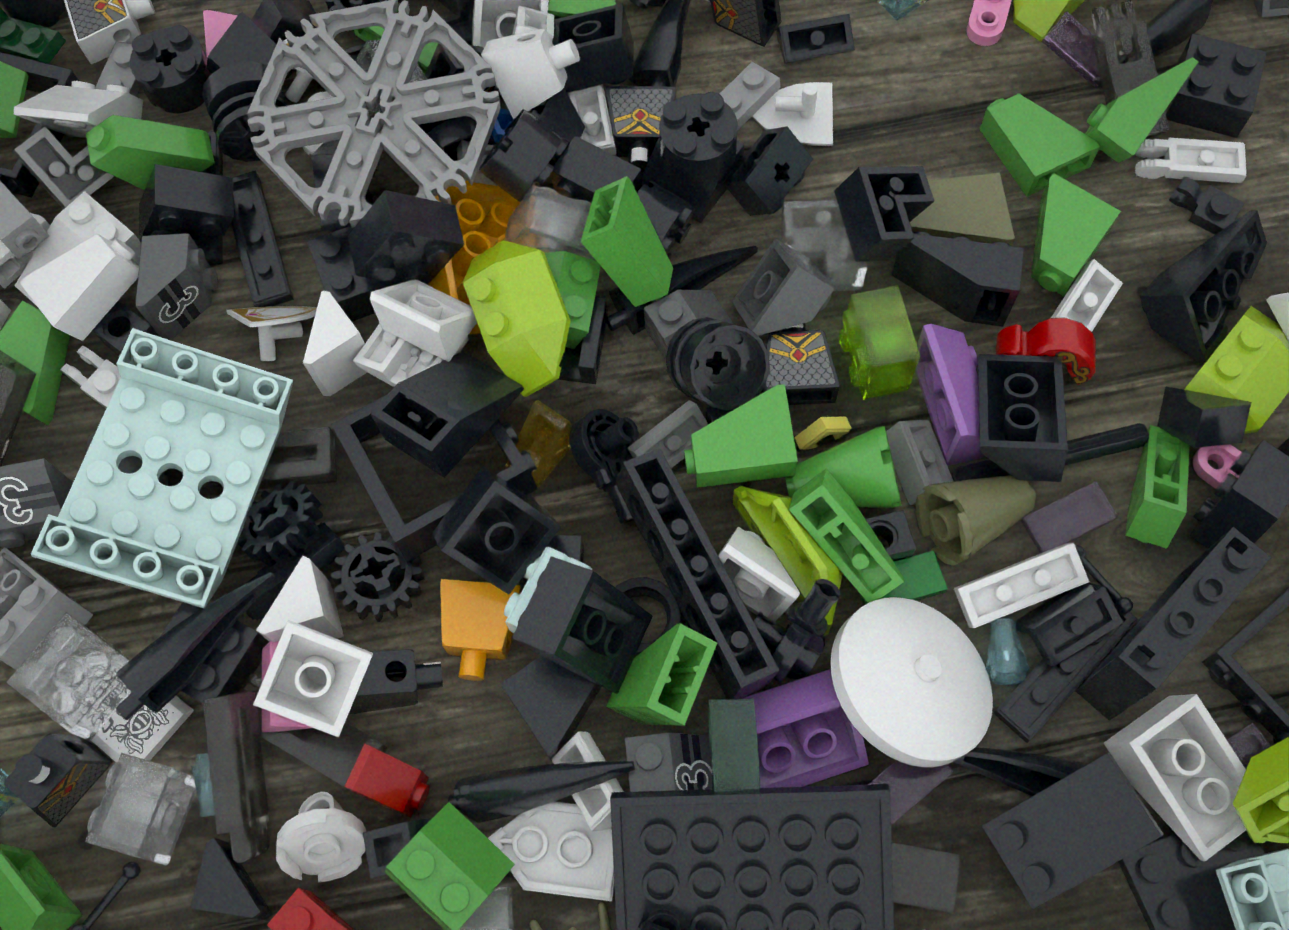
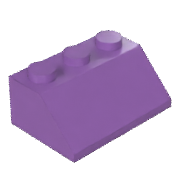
(950, 391)
(805, 733)

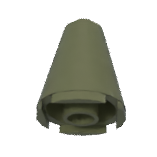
(971, 513)

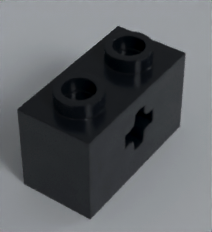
(768, 171)

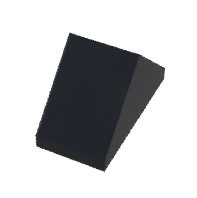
(278, 16)
(1203, 417)
(226, 886)

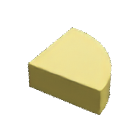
(821, 428)

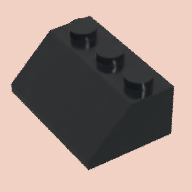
(1023, 415)

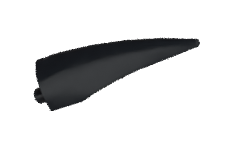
(1173, 26)
(661, 52)
(687, 275)
(176, 656)
(1019, 770)
(526, 788)

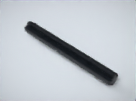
(1078, 451)

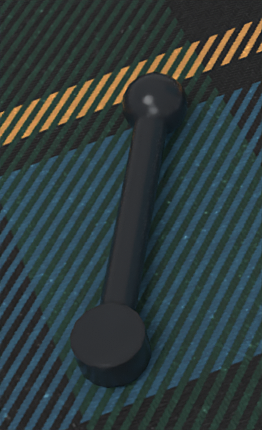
(1123, 604)
(130, 871)

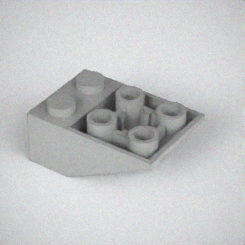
(29, 608)

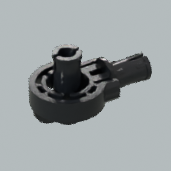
(604, 451)
(802, 641)

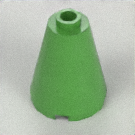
(861, 468)

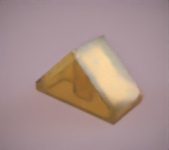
(545, 438)

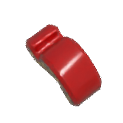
(1053, 338)

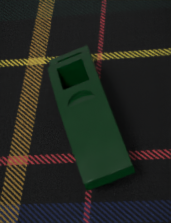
(28, 39)

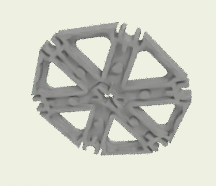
(355, 91)

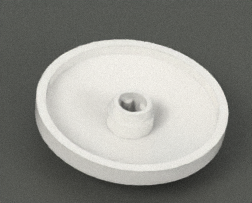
(911, 682)

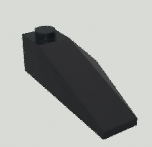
(1197, 292)

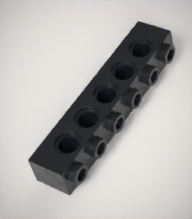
(695, 574)

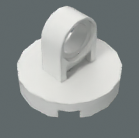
(320, 840)

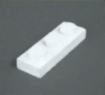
(1021, 585)

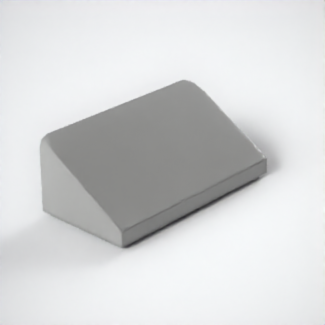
(917, 457)

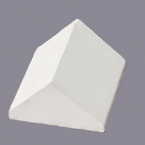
(497, 18)
(424, 317)
(332, 347)
(303, 600)

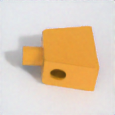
(474, 624)

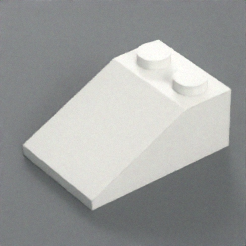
(79, 107)
(72, 227)
(1183, 771)

